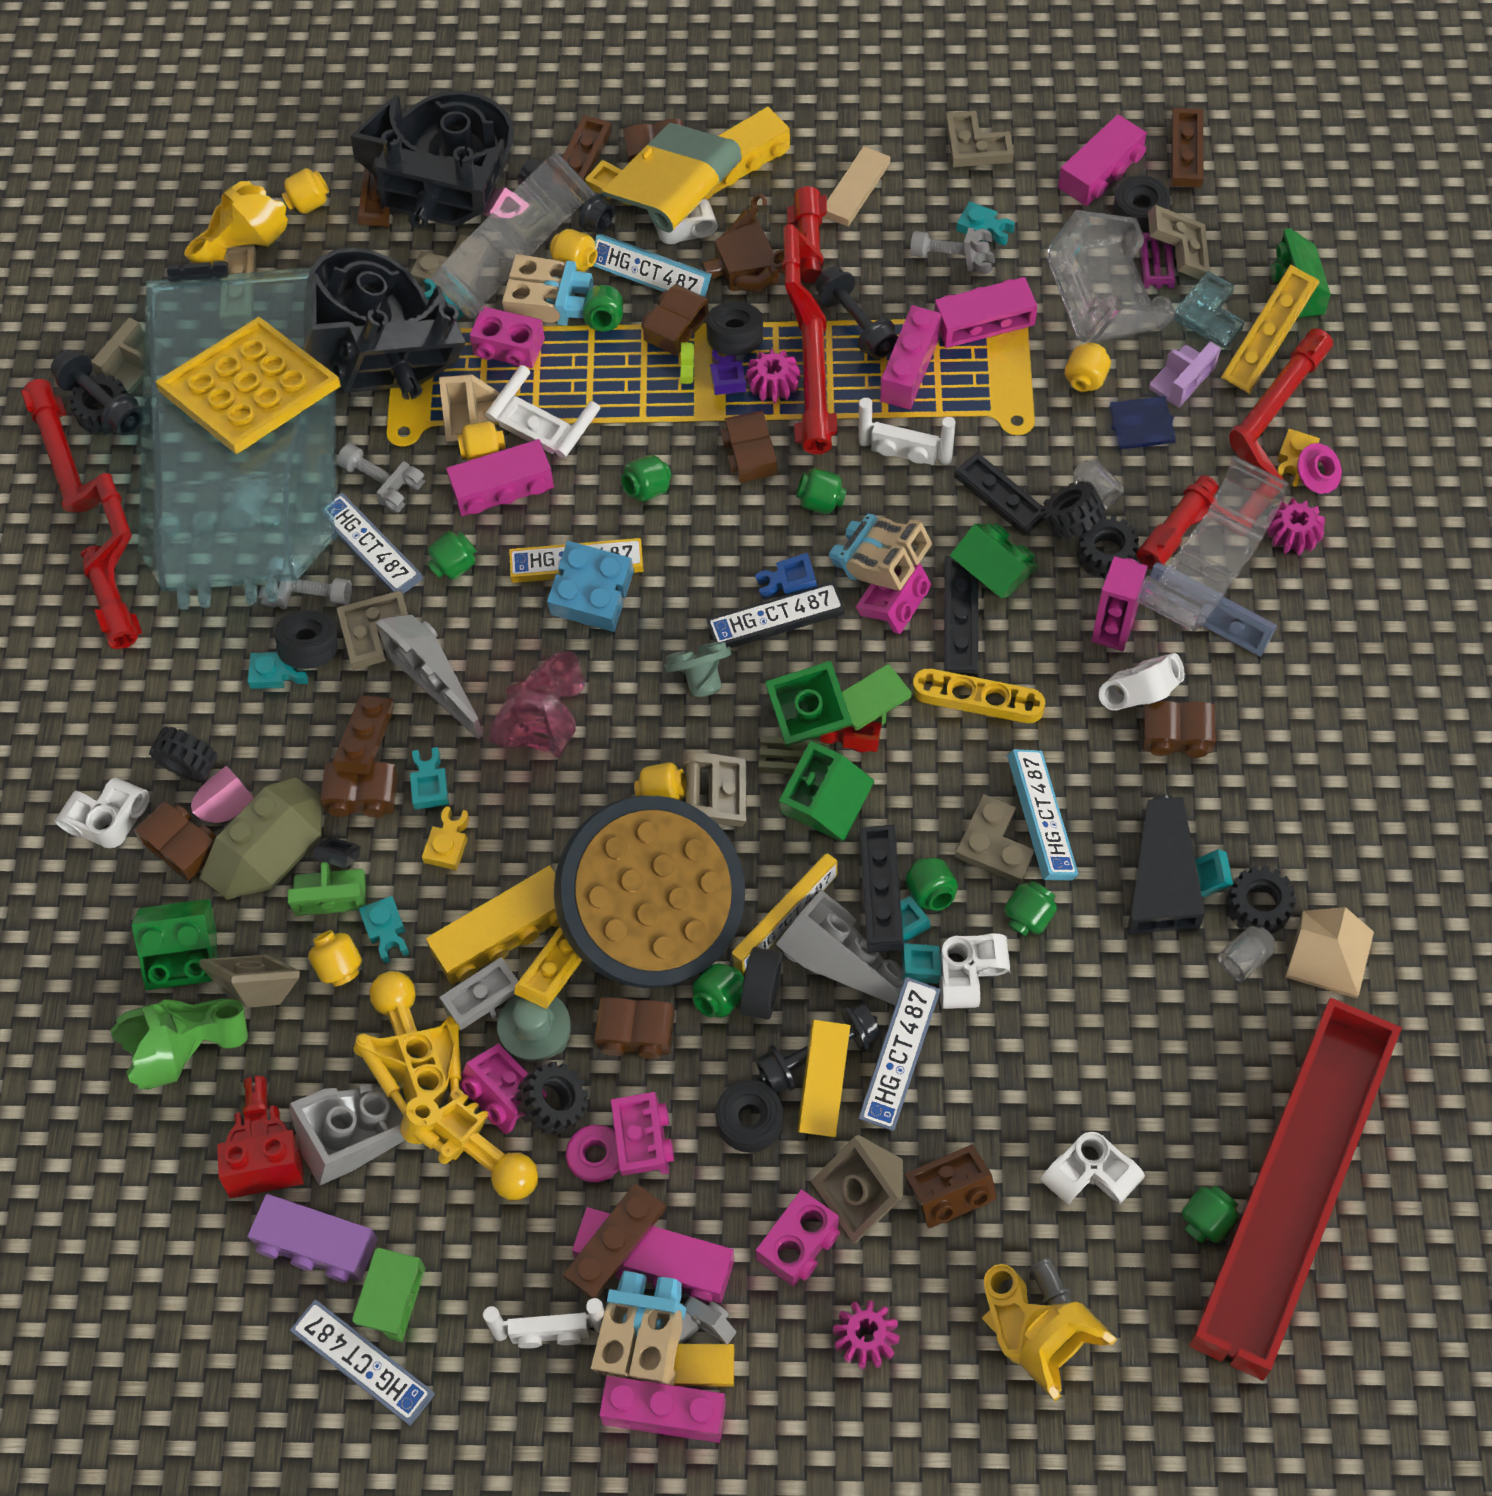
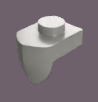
(709, 1318)

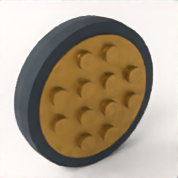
(649, 891)

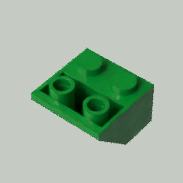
(1303, 255)
(994, 558)
(825, 792)
(173, 941)

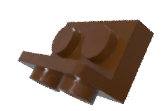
(951, 1186)

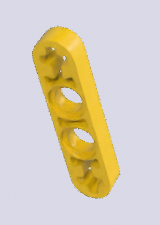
(977, 700)

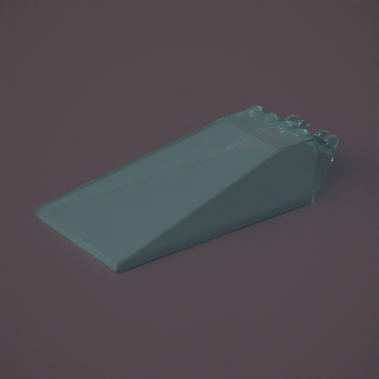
(202, 507)

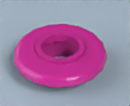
(1309, 471)
(581, 1141)

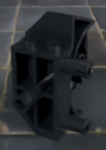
(437, 155)
(376, 324)

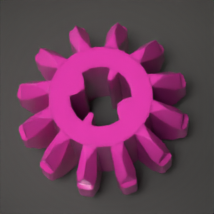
(773, 375)
(1297, 527)
(851, 1331)

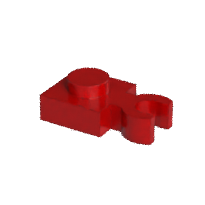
(859, 740)

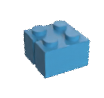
(588, 585)

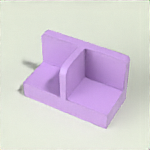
(1184, 372)

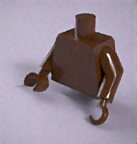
(745, 254)

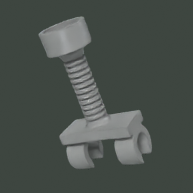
(975, 251)
(352, 458)
(338, 591)

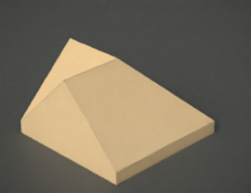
(1330, 950)

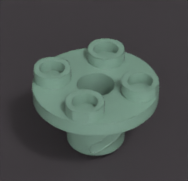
(700, 667)
(532, 1031)

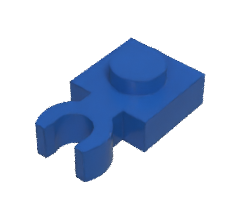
(792, 576)

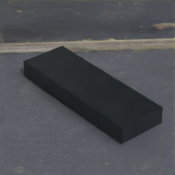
(1000, 493)

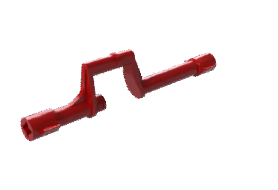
(804, 264)
(1243, 439)
(114, 618)

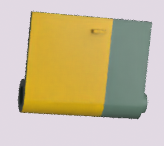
(674, 173)

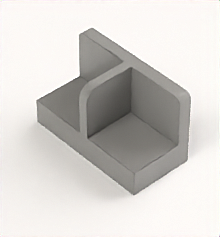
(480, 994)

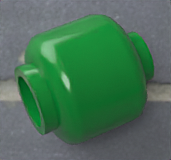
(603, 308)
(646, 478)
(820, 491)
(451, 555)
(931, 884)
(1030, 908)
(718, 990)
(1210, 1214)

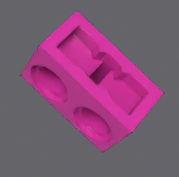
(507, 337)
(790, 1234)

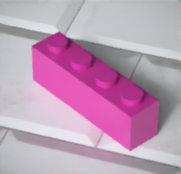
(662, 1253)

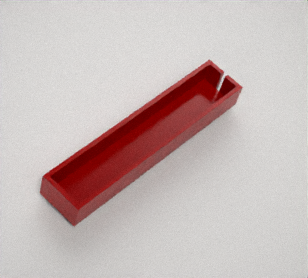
(1295, 1189)

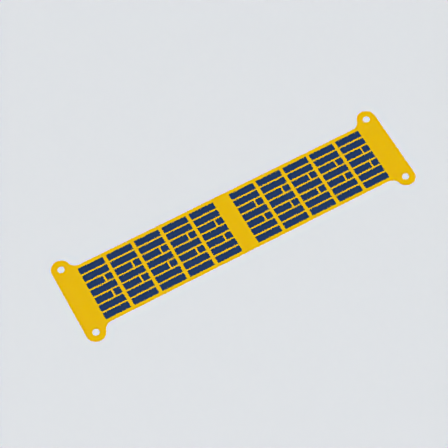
(643, 384)

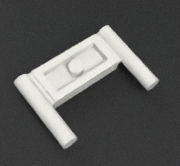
(534, 423)
(904, 442)
(531, 1331)

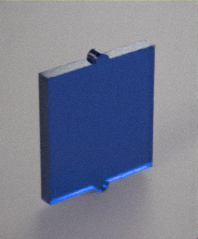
(1142, 422)

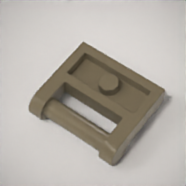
(726, 786)

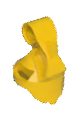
(240, 219)
(1035, 1332)

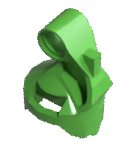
(171, 1031)

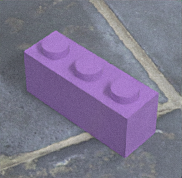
(312, 1239)

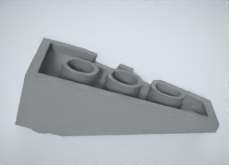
(420, 656)
(830, 945)
(347, 1128)

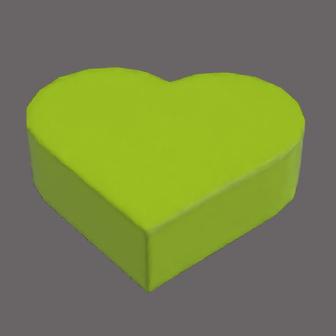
(687, 363)

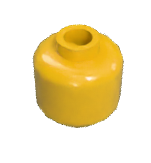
(305, 191)
(575, 247)
(1087, 366)
(480, 440)
(661, 780)
(335, 958)

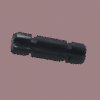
(198, 271)

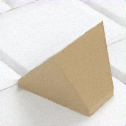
(464, 402)

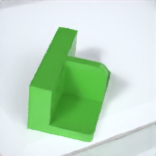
(875, 696)
(328, 891)
(389, 1293)

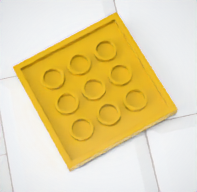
(247, 384)

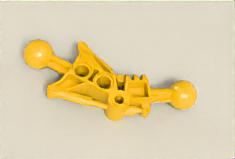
(453, 1126)

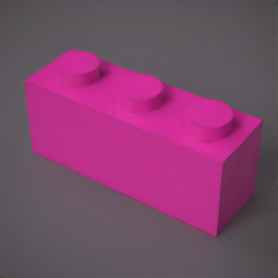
(1102, 160)
(986, 312)
(910, 357)
(500, 477)
(1118, 603)
(663, 1409)

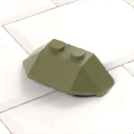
(265, 840)

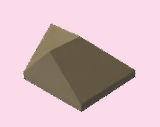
(252, 979)
(861, 1185)

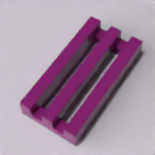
(1157, 279)

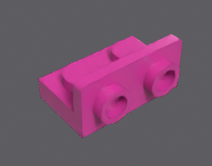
(894, 605)
(493, 1084)
(641, 1134)

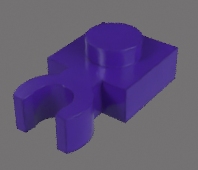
(727, 374)

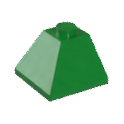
(808, 703)

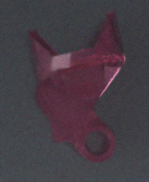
(537, 707)

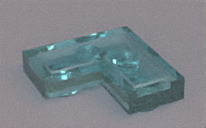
(1203, 311)

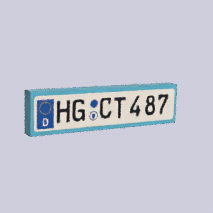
(647, 267)
(1042, 815)

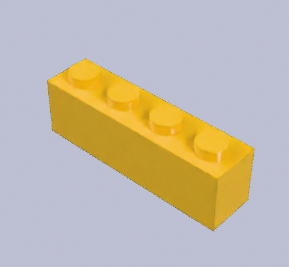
(760, 141)
(496, 927)

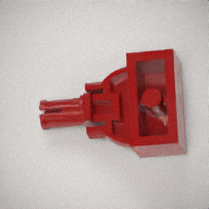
(259, 1149)

